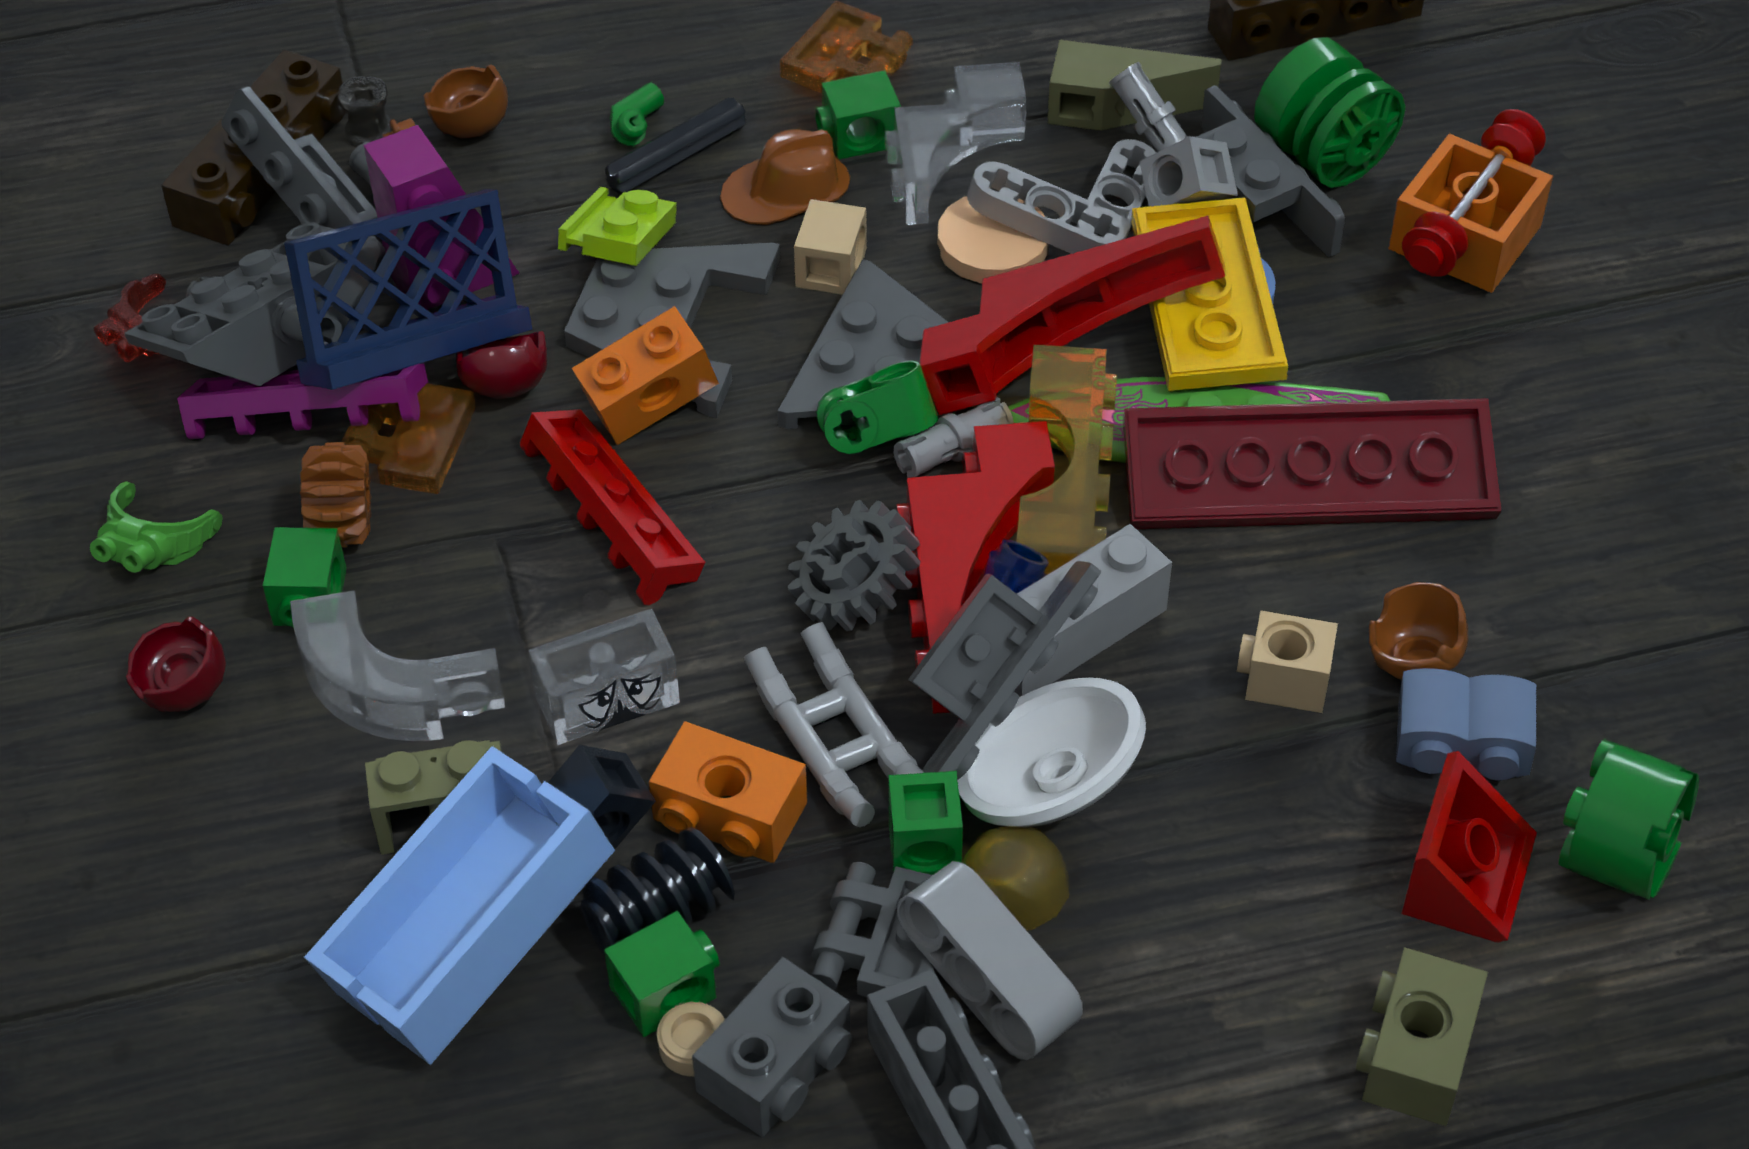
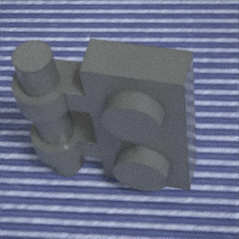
(889, 953)

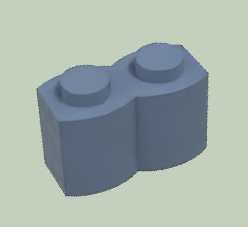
(1479, 716)

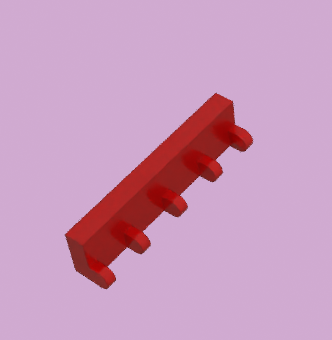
(613, 500)

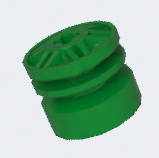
(1329, 112)

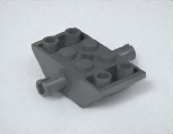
(249, 317)

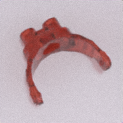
(125, 316)

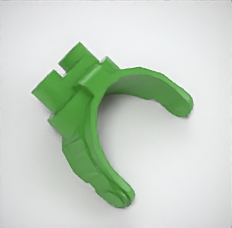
(148, 543)

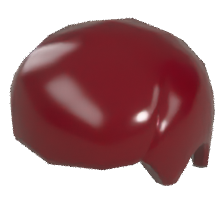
(504, 366)
(176, 666)

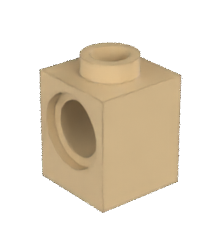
(829, 246)
(1288, 661)

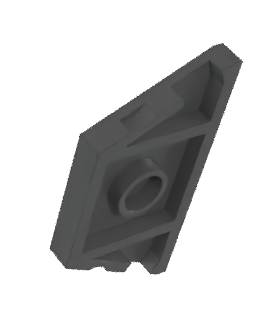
(868, 330)

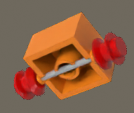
(1475, 204)

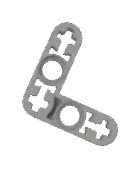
(1089, 214)

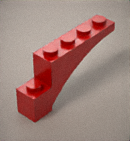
(1057, 303)
(967, 518)

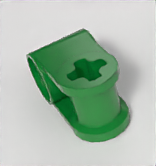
(884, 407)

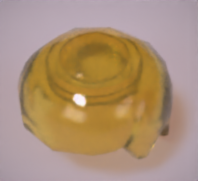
(1022, 872)

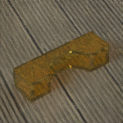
(1070, 394)

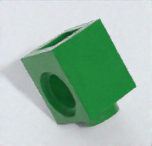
(857, 113)
(300, 567)
(925, 821)
(661, 970)

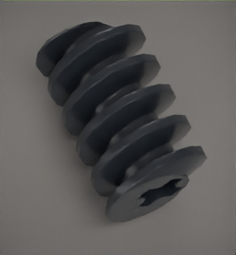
(655, 888)

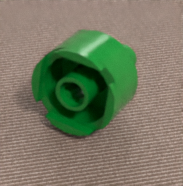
(1628, 820)

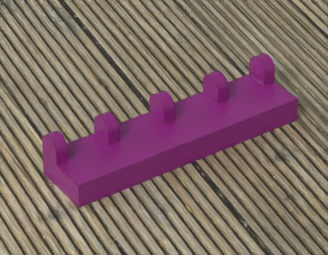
(285, 393)

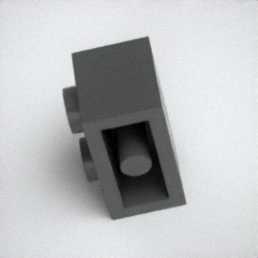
(773, 1048)

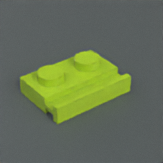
(618, 227)

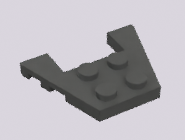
(628, 296)

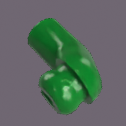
(628, 114)

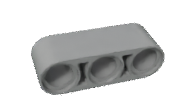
(990, 960)

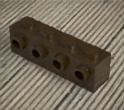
(1263, 26)
(216, 185)

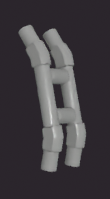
(842, 696)

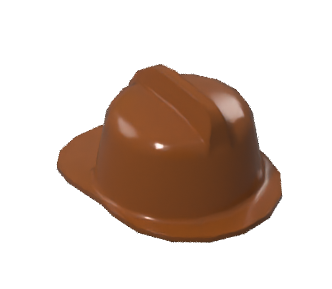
(790, 172)

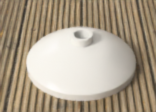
(1054, 753)

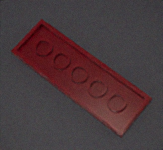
(1310, 463)

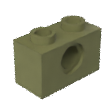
(1416, 1072)

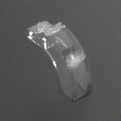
(384, 692)

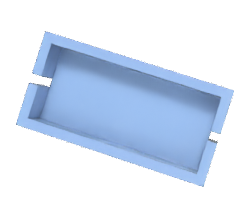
(461, 904)

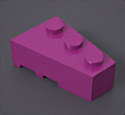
(411, 174)

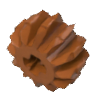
(337, 490)

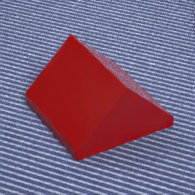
(1470, 856)

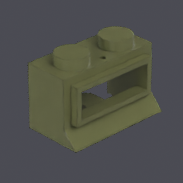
(417, 780)

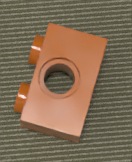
(646, 375)
(706, 765)

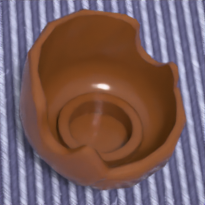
(467, 102)
(1419, 629)

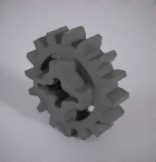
(854, 565)

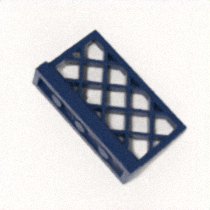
(404, 340)

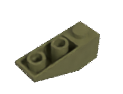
(1085, 99)

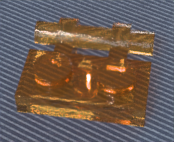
(837, 42)
(419, 450)

